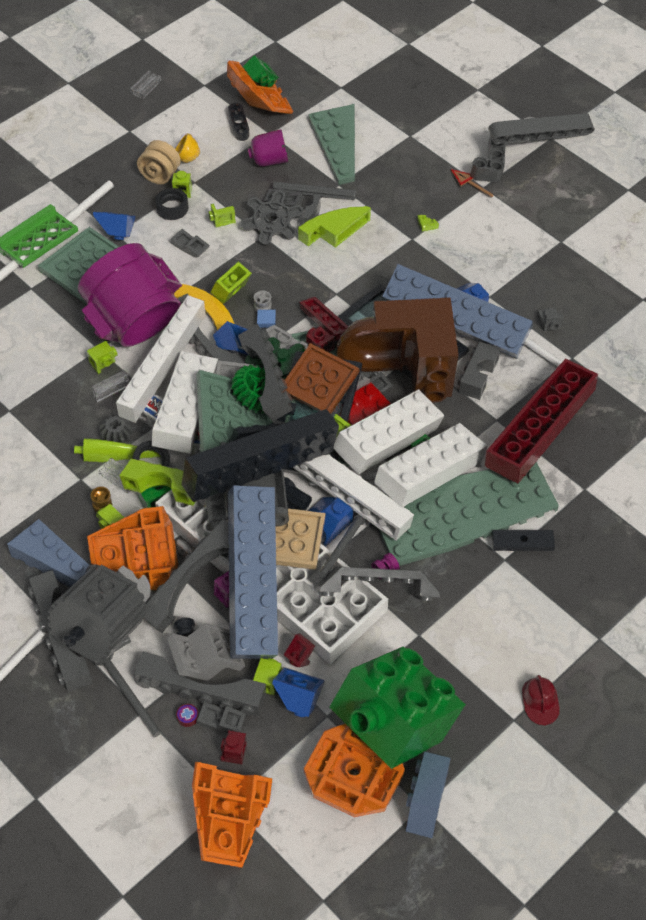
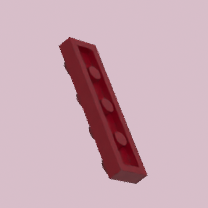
(323, 316)

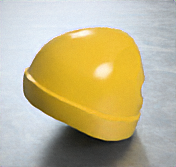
(188, 148)

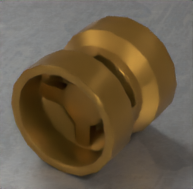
(100, 498)

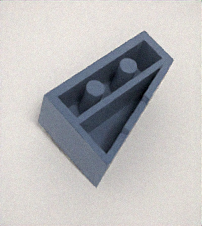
(427, 794)

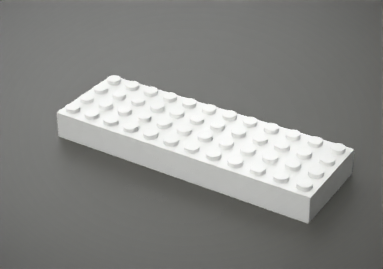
(325, 621)

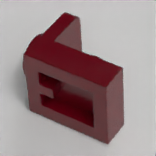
(299, 651)

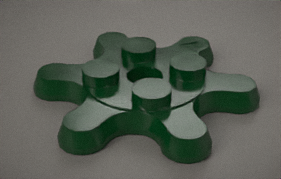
(284, 356)

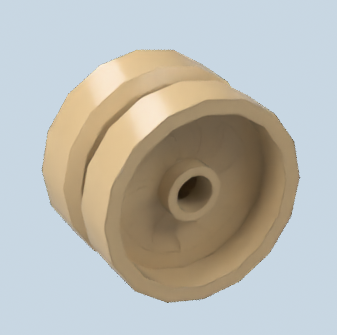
(158, 162)

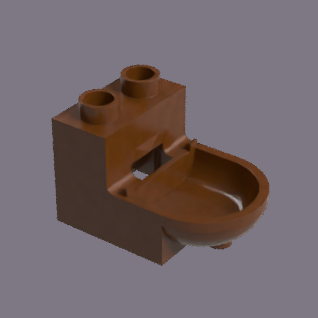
(410, 337)

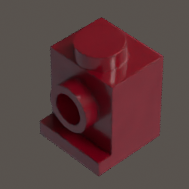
(321, 339)
(234, 747)

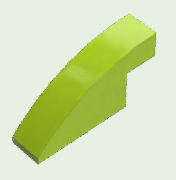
(334, 225)

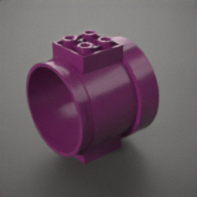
(129, 295)

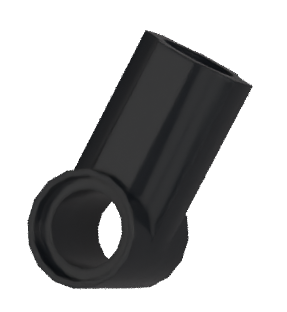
(296, 496)

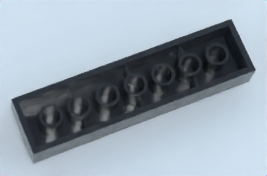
(259, 455)

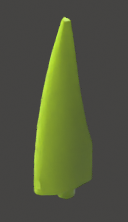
(102, 450)

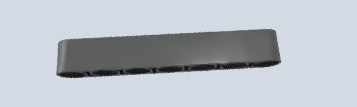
(541, 128)

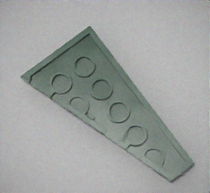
(337, 138)

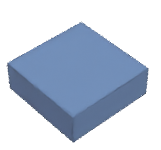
(266, 318)

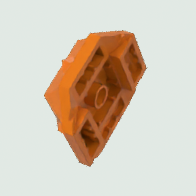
(330, 780)

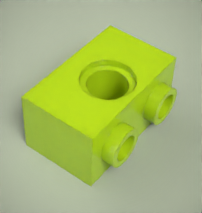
(231, 282)

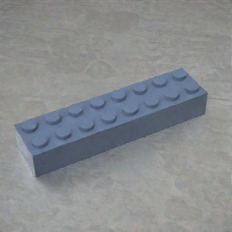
(471, 315)
(252, 573)

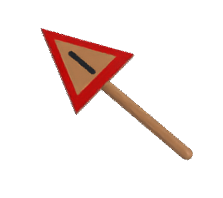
(463, 178)

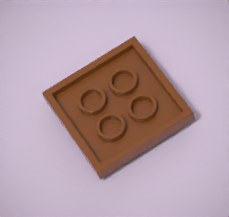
(320, 379)

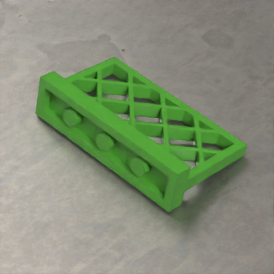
(32, 229)

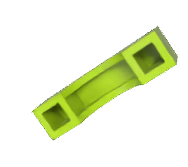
(142, 475)

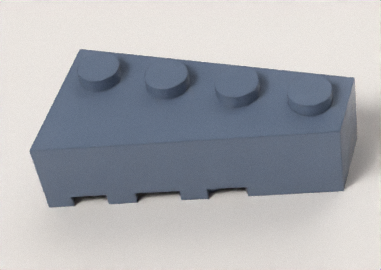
(47, 552)

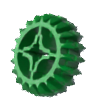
(248, 386)

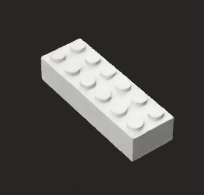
(178, 416)
(387, 431)
(430, 464)

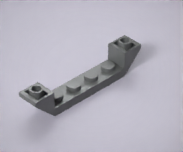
(421, 585)

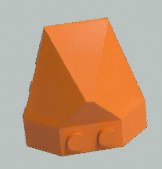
(254, 93)
(140, 543)
(227, 812)

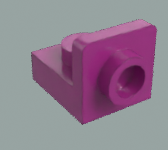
(221, 589)

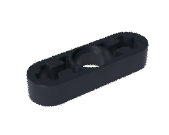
(238, 126)

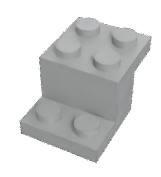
(203, 652)

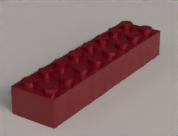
(540, 420)

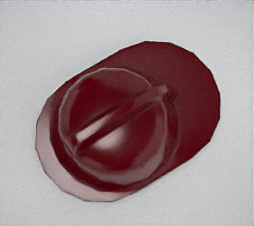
(540, 700)

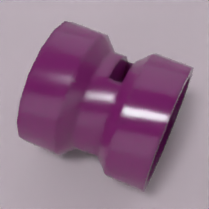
(387, 562)

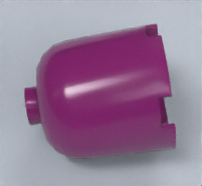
(267, 149)

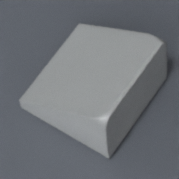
(184, 548)

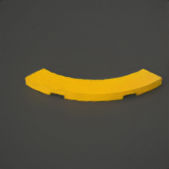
(213, 306)

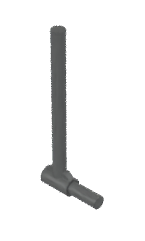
(148, 721)

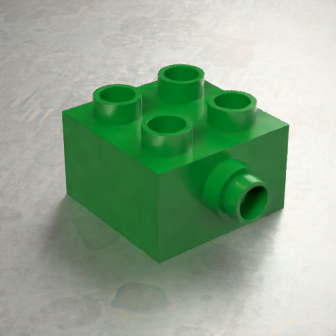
(397, 705)

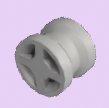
(262, 300)

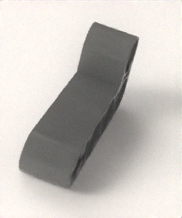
(490, 168)

